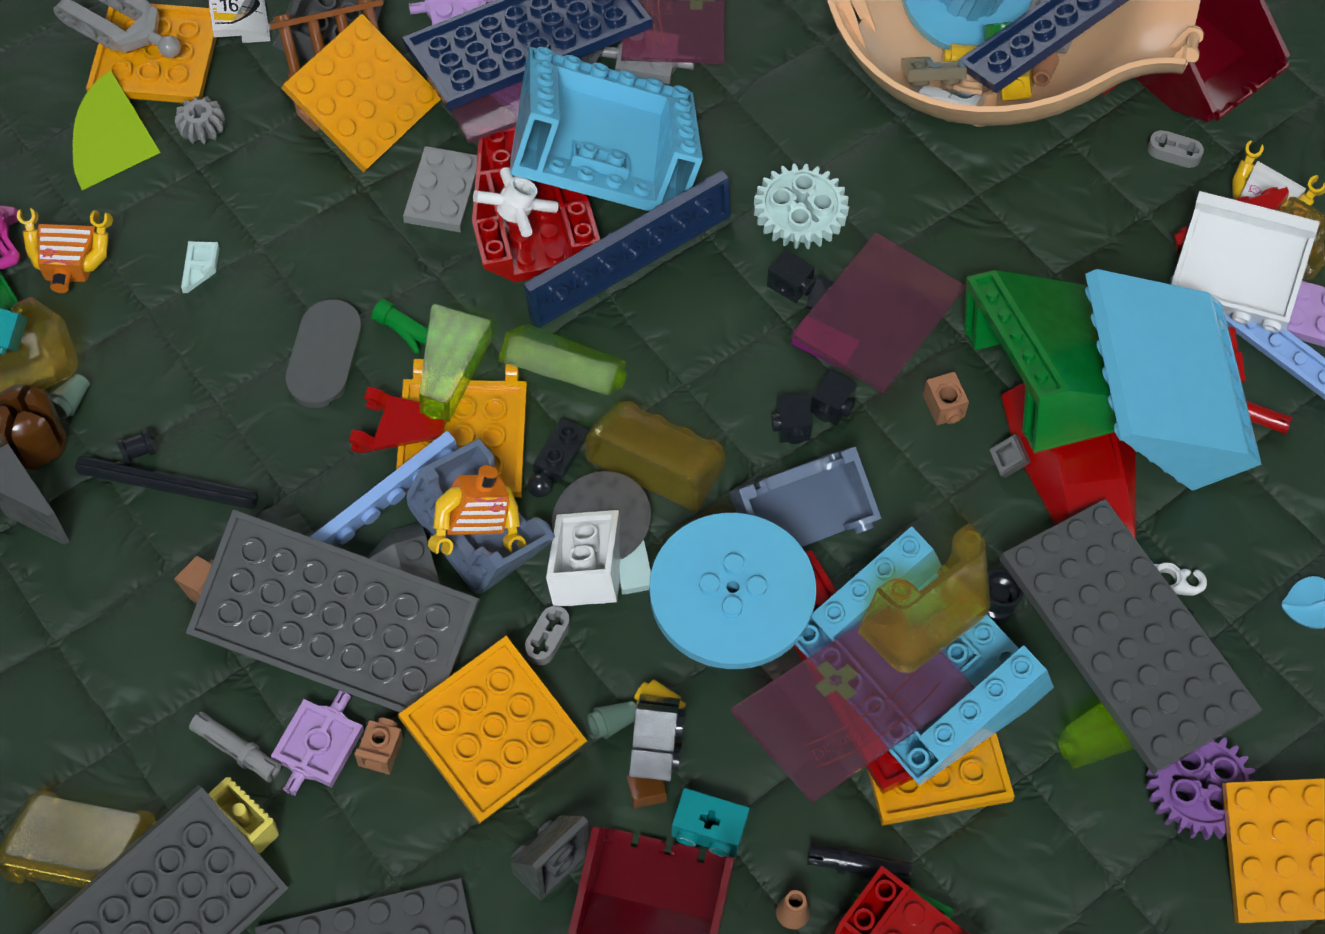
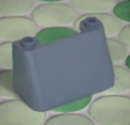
(813, 498)
(478, 557)

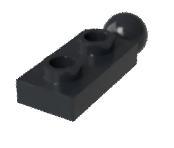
(556, 456)

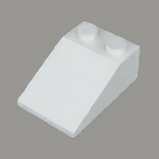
(585, 559)

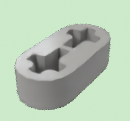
(1175, 149)
(541, 632)

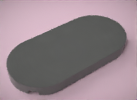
(323, 353)

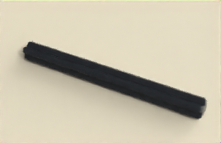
(166, 482)

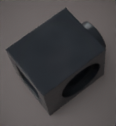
(791, 277)

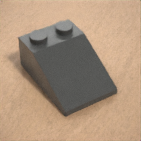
(23, 500)
(552, 854)

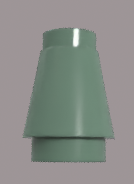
(69, 395)
(611, 719)

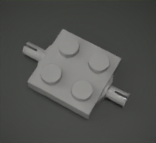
(658, 70)

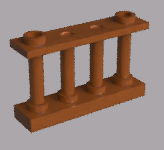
(284, 22)

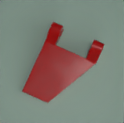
(399, 425)

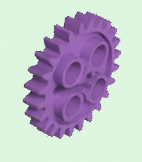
(1198, 812)

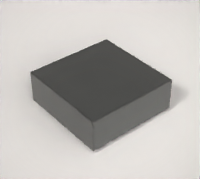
(1010, 455)

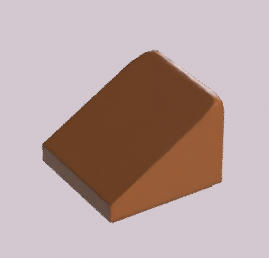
(646, 791)

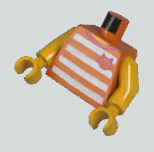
(66, 251)
(476, 507)

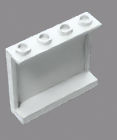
(1246, 259)

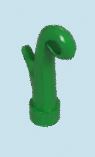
(410, 330)

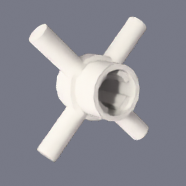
(516, 201)

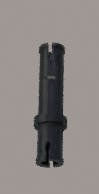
(858, 863)

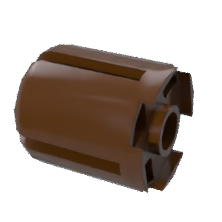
(31, 426)

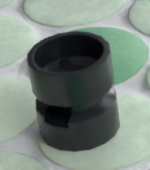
(1004, 596)

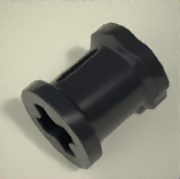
(135, 446)

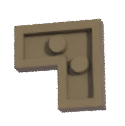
(923, 70)

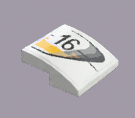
(240, 18)
(953, 96)

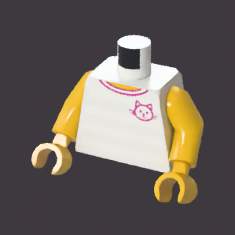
(1254, 179)

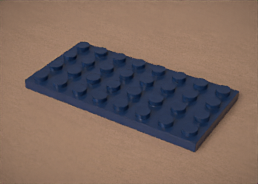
(490, 43)

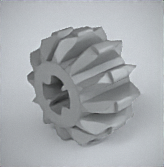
(199, 120)

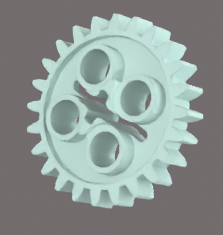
(801, 206)

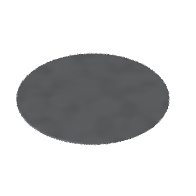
(610, 492)

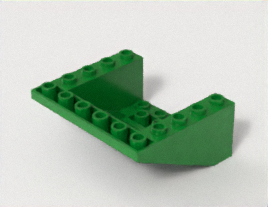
(1053, 348)

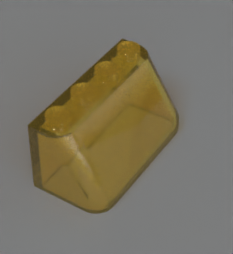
(656, 454)

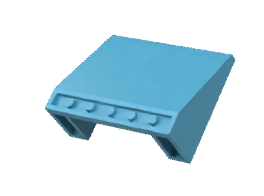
(604, 132)
(1172, 377)
(1003, 675)

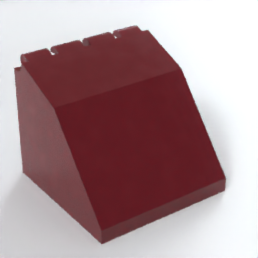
(1235, 60)
(649, 891)

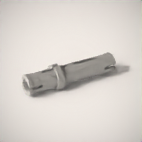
(244, 753)

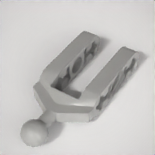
(108, 34)

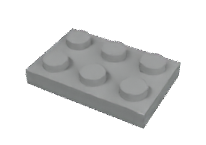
(441, 189)

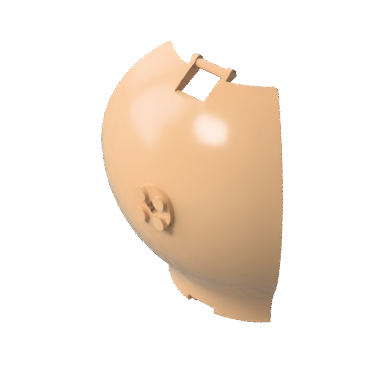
(1126, 44)

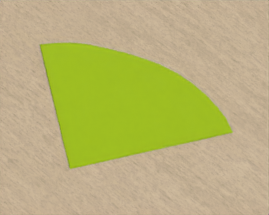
(108, 134)

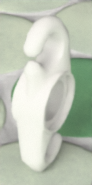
(1181, 586)

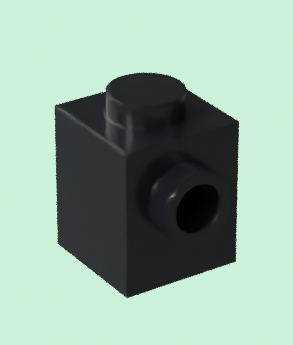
(833, 398)
(792, 418)

